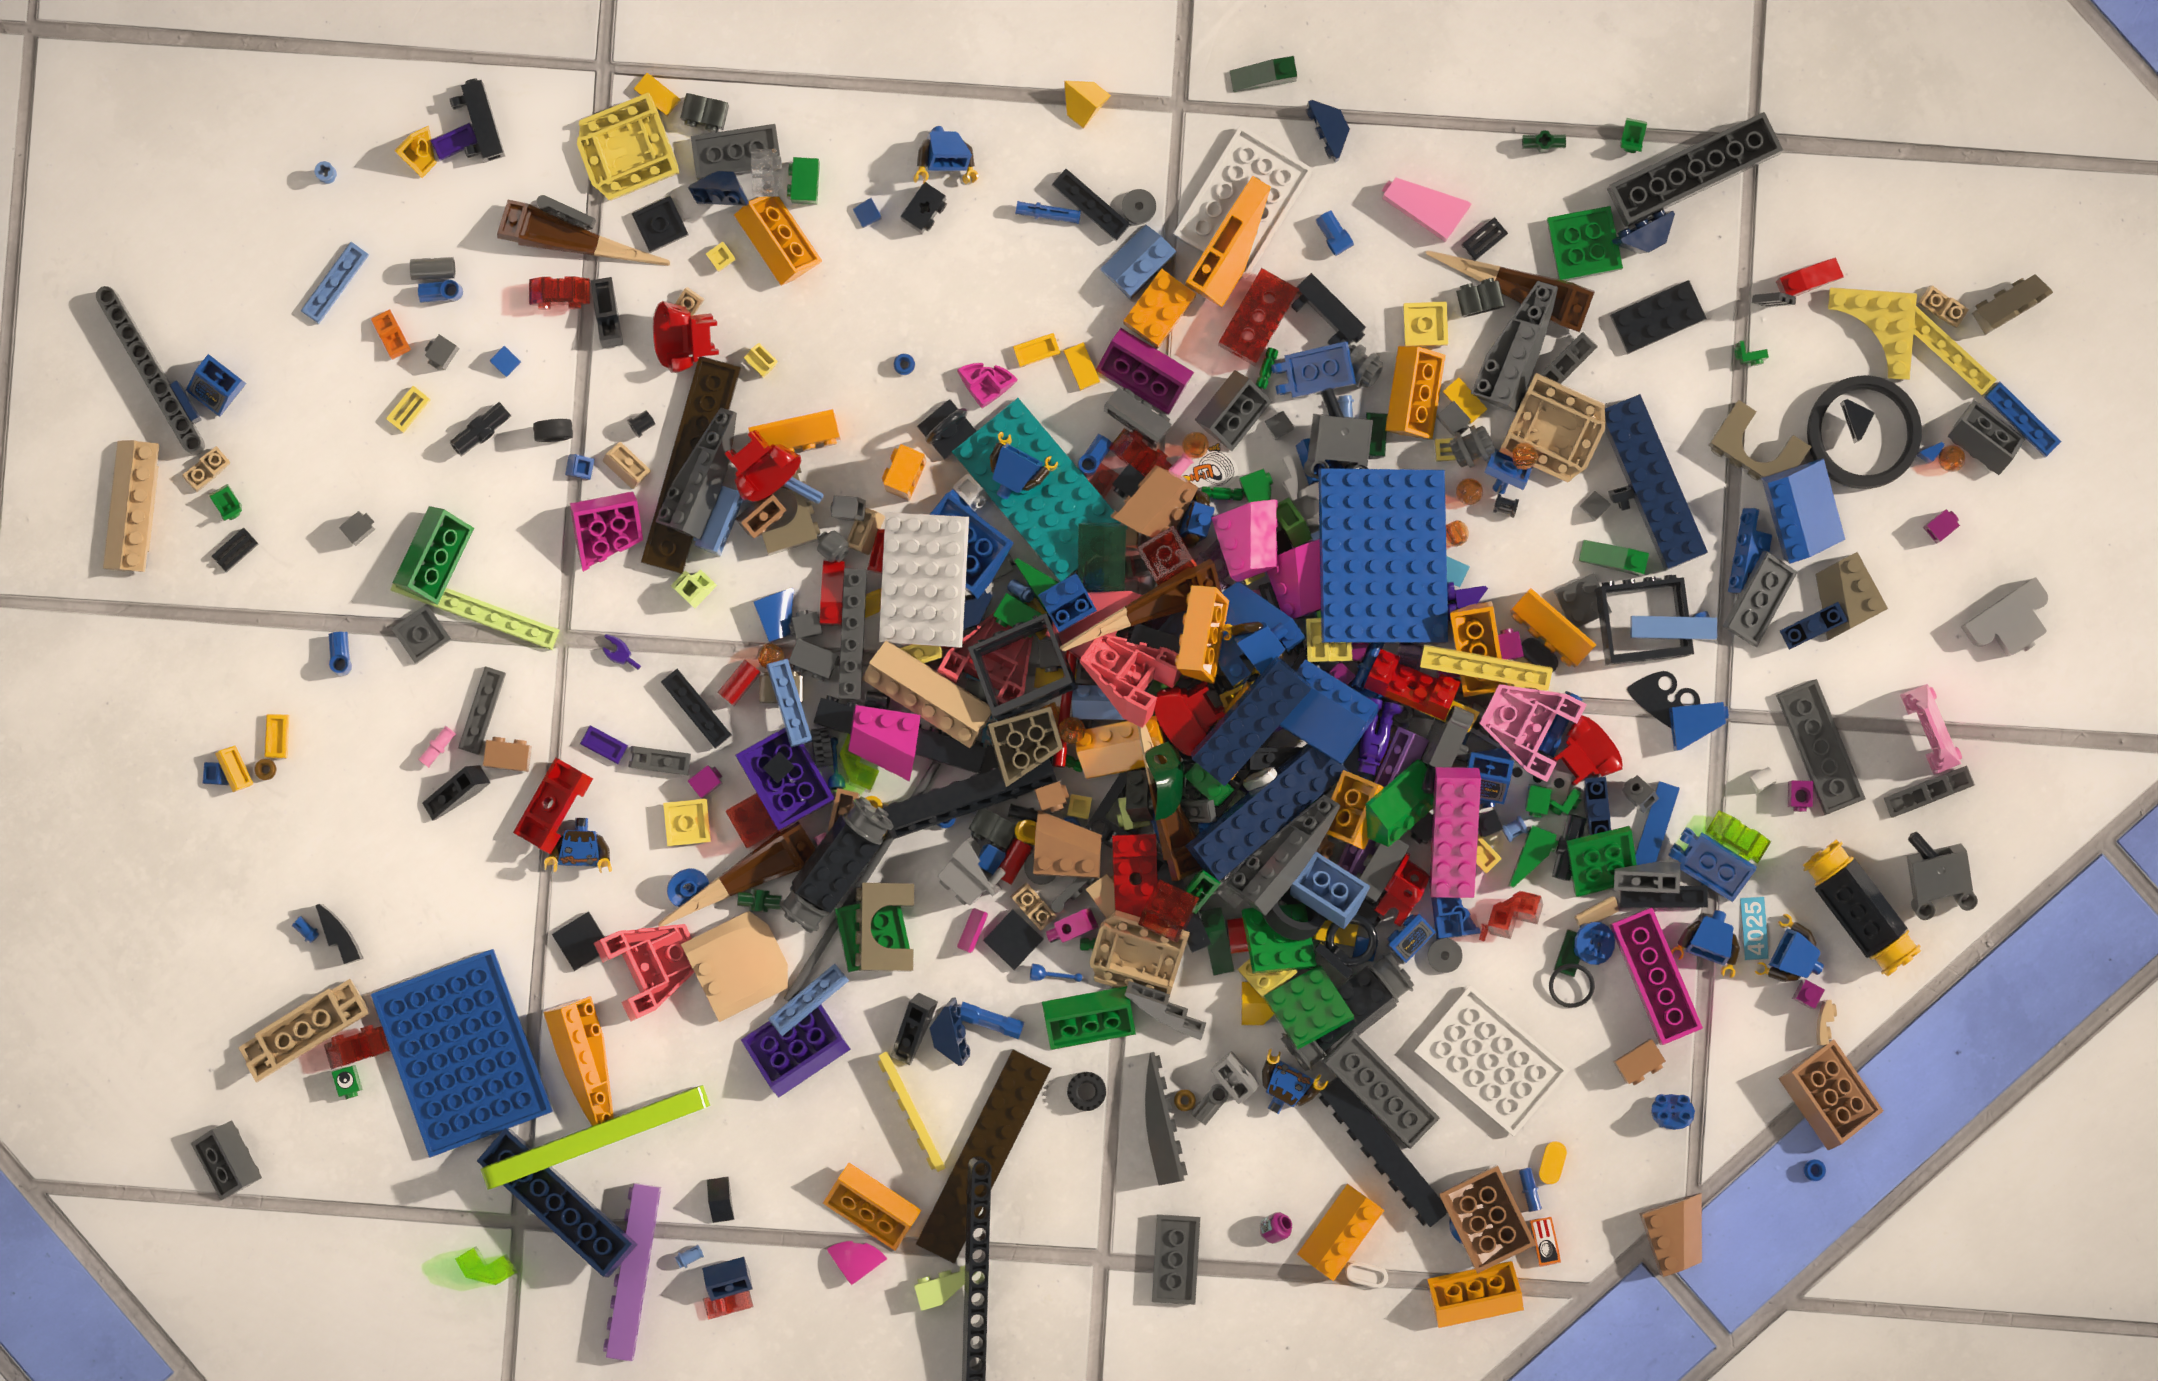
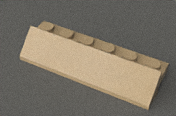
(131, 506)
(927, 693)
(303, 1029)

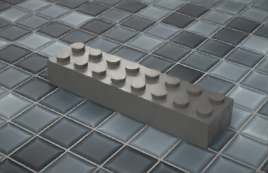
(1695, 169)

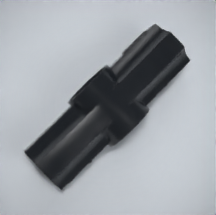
(480, 429)
(1573, 829)

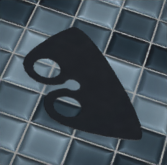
(1655, 700)

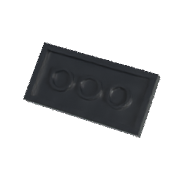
(1658, 317)

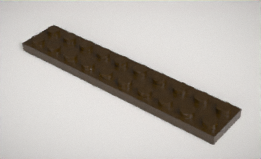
(709, 391)
(991, 1139)

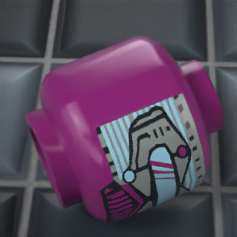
(1275, 1227)

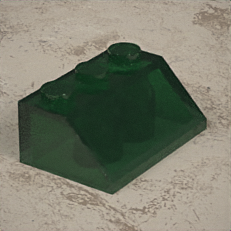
(1102, 556)

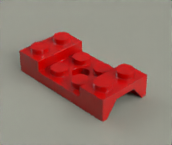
(1430, 694)
(541, 823)
(1134, 855)

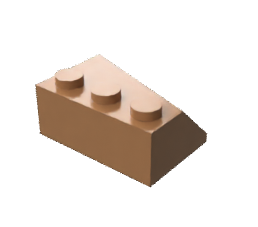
(1157, 502)
(1065, 849)
(1675, 1234)

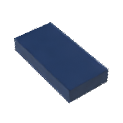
(185, 402)

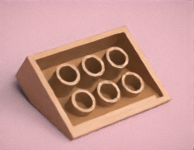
(1831, 1095)
(1487, 1219)

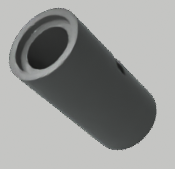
(432, 268)

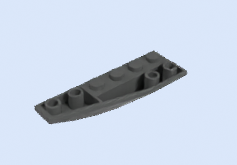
(1516, 351)
(700, 479)
(1283, 857)
(1160, 1128)

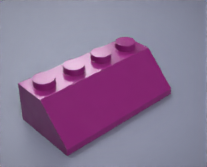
(1144, 371)

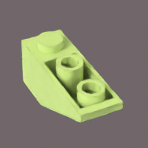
(938, 1290)

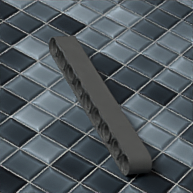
(143, 363)

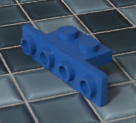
(1748, 549)

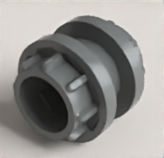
(1365, 368)
(1472, 446)

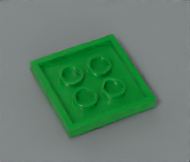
(1584, 243)
(1597, 857)
(886, 928)
(1272, 951)
(1308, 1007)

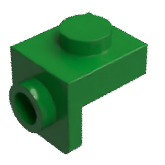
(1633, 135)
(1755, 357)
(226, 502)
(1571, 802)

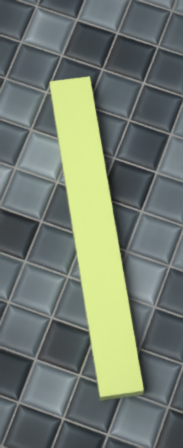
(492, 617)

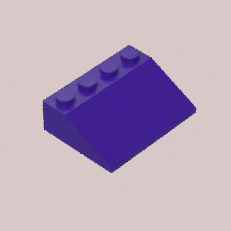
(798, 793)
(798, 1053)

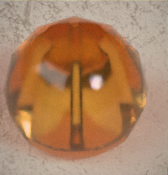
(1195, 445)
(1524, 456)
(1951, 458)
(1469, 491)
(1456, 533)
(769, 653)
(1071, 730)

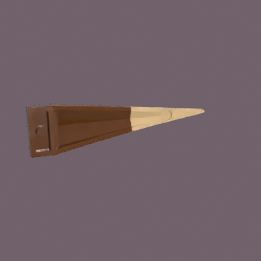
(539, 229)
(1570, 302)
(1161, 601)
(1174, 830)
(774, 858)

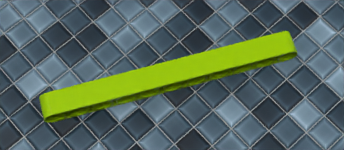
(595, 1137)

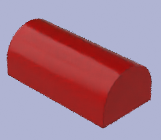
(1015, 858)

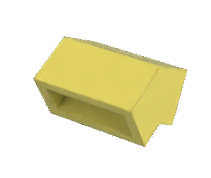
(761, 360)

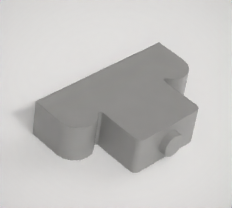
(2011, 620)

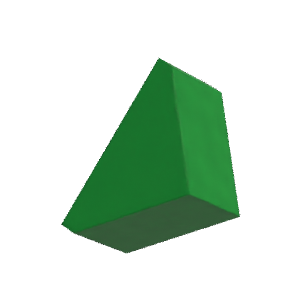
(1203, 887)

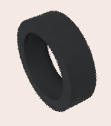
(1290, 928)

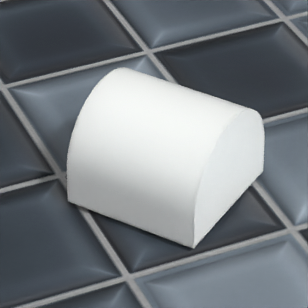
(1763, 779)

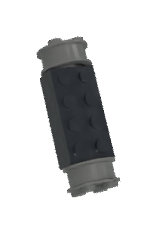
(835, 864)
(1369, 997)

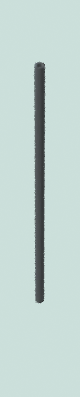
(852, 896)

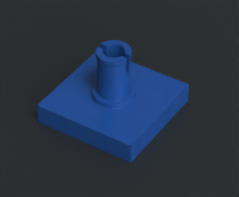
(1502, 468)

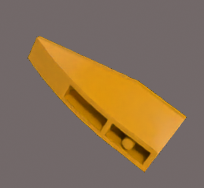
(1231, 246)
(582, 1056)

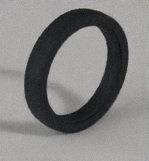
(1899, 397)

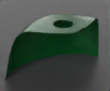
(1168, 778)

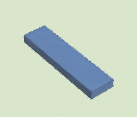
(335, 282)
(1673, 627)
(789, 702)
(808, 999)

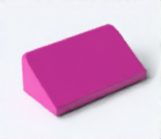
(972, 930)

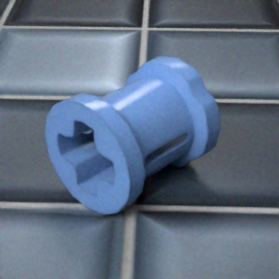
(331, 172)
(1514, 829)

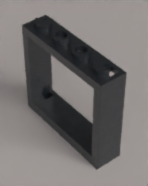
(1681, 606)
(1035, 697)

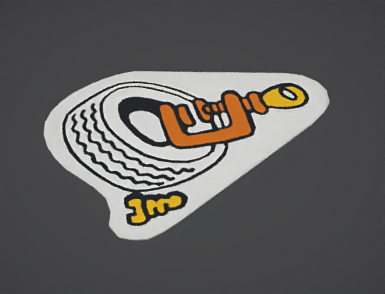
(1212, 469)

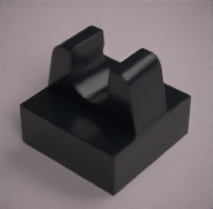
(1622, 496)

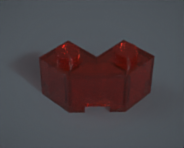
(568, 291)
(1134, 451)
(1521, 906)
(356, 1047)

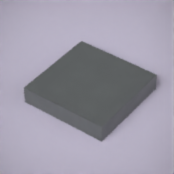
(421, 634)

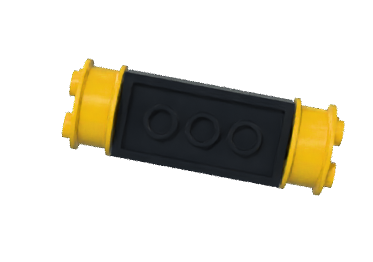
(1861, 908)

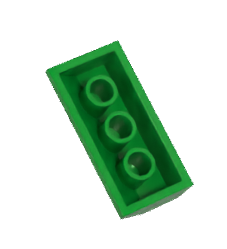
(433, 554)
(1398, 806)
(1088, 1018)

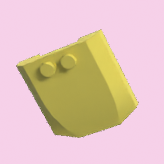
(626, 148)

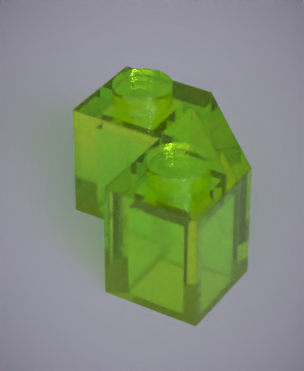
(857, 773)
(1731, 832)
(475, 1267)

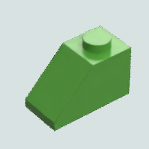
(1292, 523)

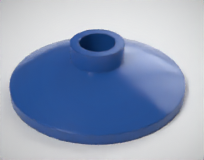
(677, 893)

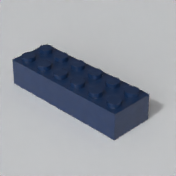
(1250, 721)

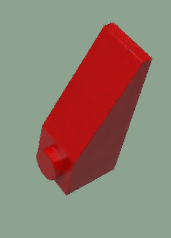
(1810, 278)
(832, 593)

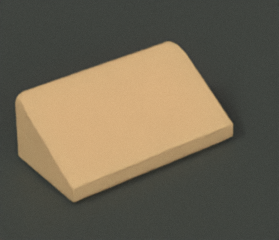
(626, 465)
(864, 532)
(1598, 912)

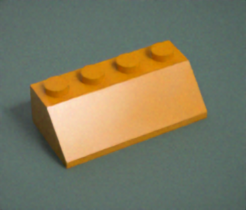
(777, 238)
(1415, 392)
(801, 431)
(1552, 627)
(1201, 634)
(1477, 634)
(1116, 748)
(871, 1206)
(1340, 1232)
(1475, 1295)

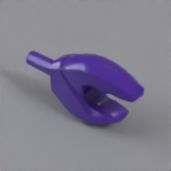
(621, 654)

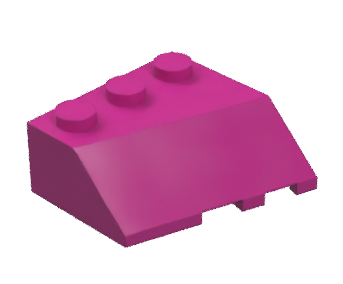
(605, 527)
(1248, 538)
(1298, 580)
(885, 738)

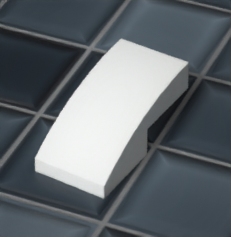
(1290, 484)

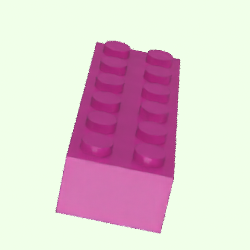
(1454, 832)
(1656, 976)

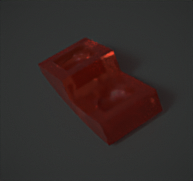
(727, 1304)

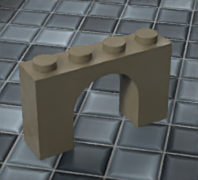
(1729, 443)
(798, 531)
(871, 954)

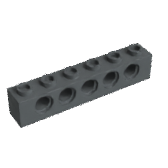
(852, 634)

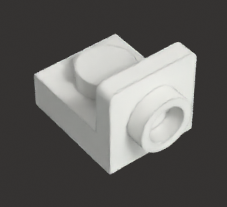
(971, 492)

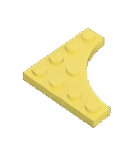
(1888, 316)

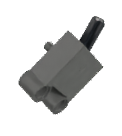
(1337, 438)
(1445, 744)
(1939, 875)

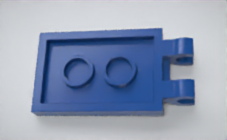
(1316, 370)
(1712, 864)

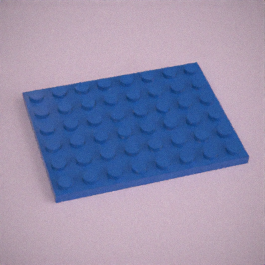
(1383, 556)
(461, 1053)

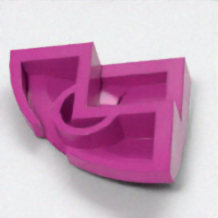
(985, 382)
(856, 1259)

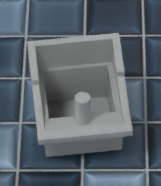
(966, 876)

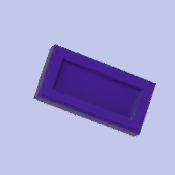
(454, 141)
(604, 744)

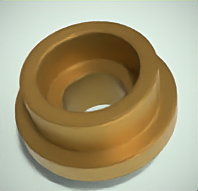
(259, 766)
(1177, 1100)

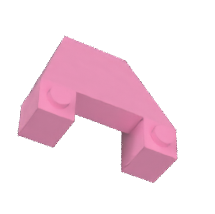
(1923, 703)
(1521, 719)

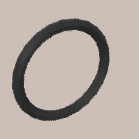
(1572, 1005)

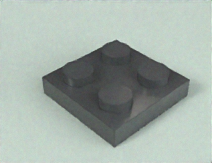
(1580, 601)

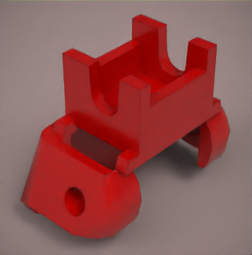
(680, 335)
(762, 467)
(1186, 715)
(1589, 751)
(1395, 893)

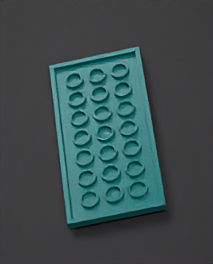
(1050, 511)

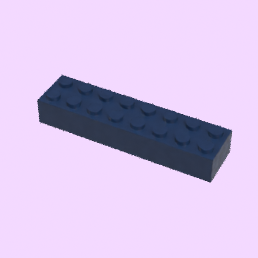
(1653, 483)
(1264, 811)
(563, 1209)

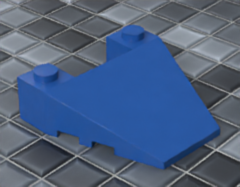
(1250, 607)

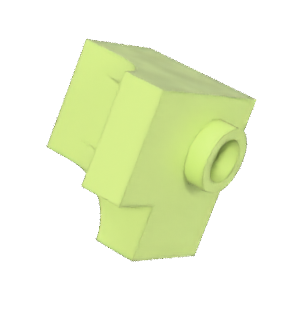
(694, 587)
(1124, 819)

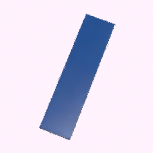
(2022, 419)
(1656, 824)

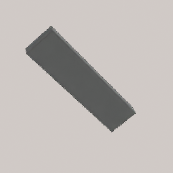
(482, 710)

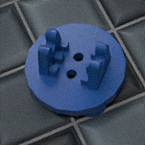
(1592, 952)
(1675, 1118)

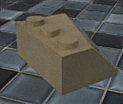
(2011, 303)
(1853, 589)
(1024, 742)

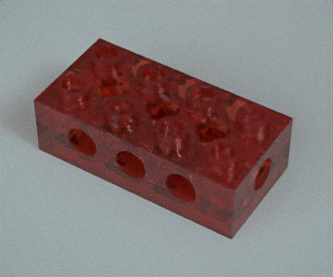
(1253, 303)

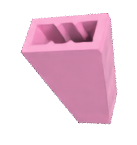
(1427, 207)

